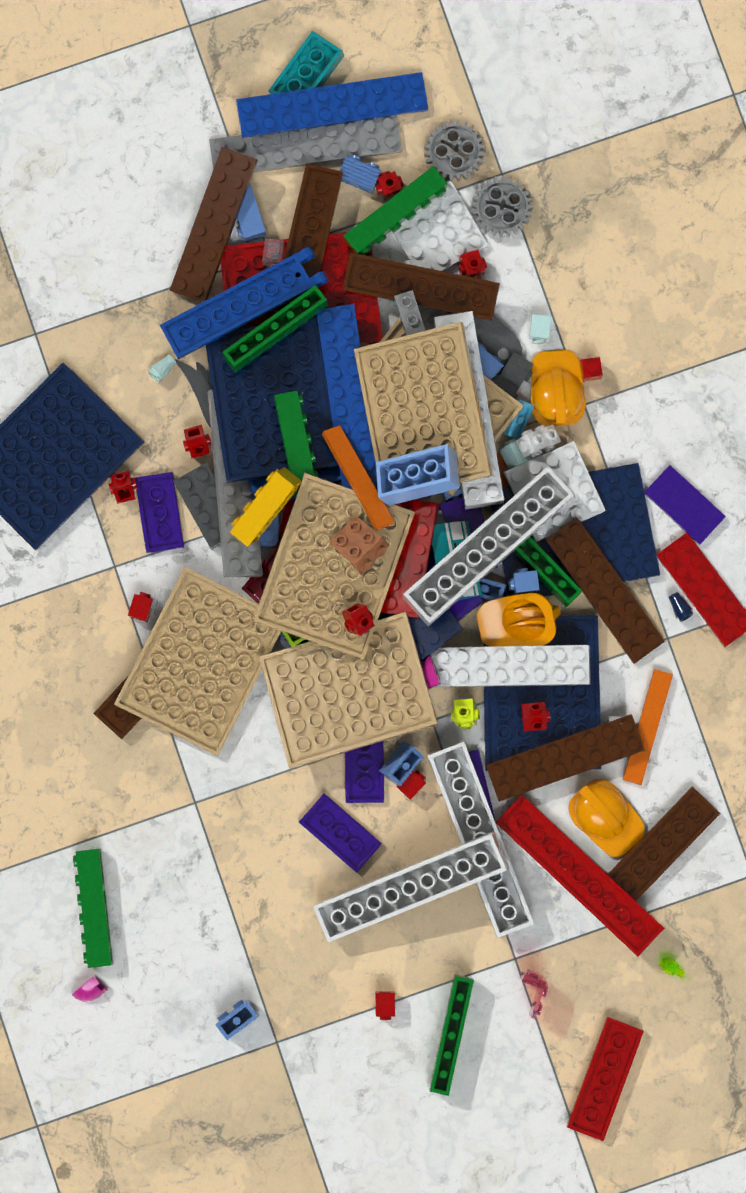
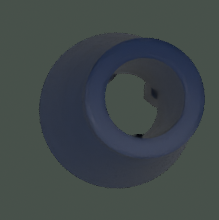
(680, 607)

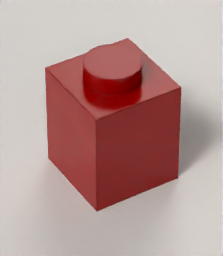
(591, 369)
(141, 607)
(412, 784)
(385, 1004)

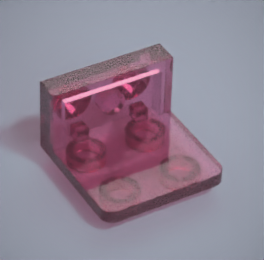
(532, 978)

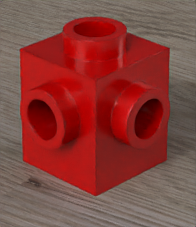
(389, 191)
(472, 264)
(196, 441)
(123, 487)
(358, 619)
(535, 716)

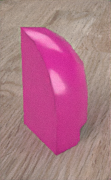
(430, 672)
(90, 990)

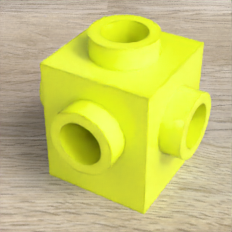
(465, 713)

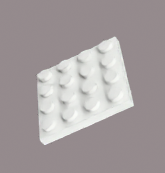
(440, 233)
(571, 470)

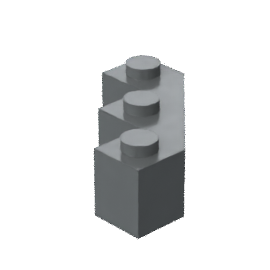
(514, 374)

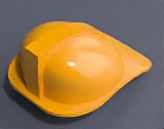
(557, 388)
(518, 620)
(606, 817)

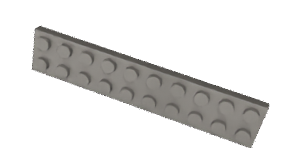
(315, 144)
(231, 499)

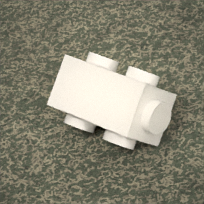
(534, 442)

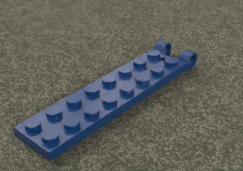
(241, 304)

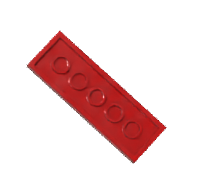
(704, 589)
(605, 1078)

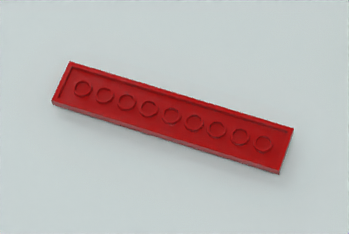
(580, 875)

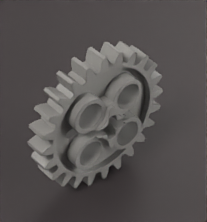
(465, 137)
(507, 190)

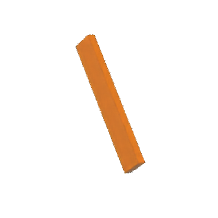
(357, 477)
(648, 725)

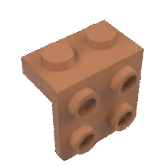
(359, 544)

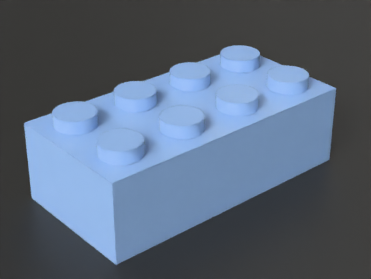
(417, 475)

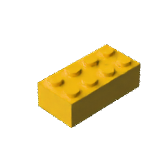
(267, 505)

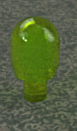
(671, 967)

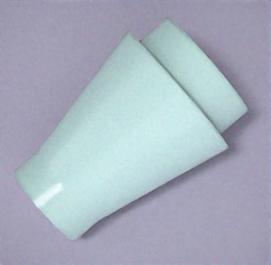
(160, 369)

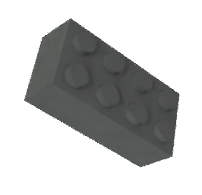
(200, 497)

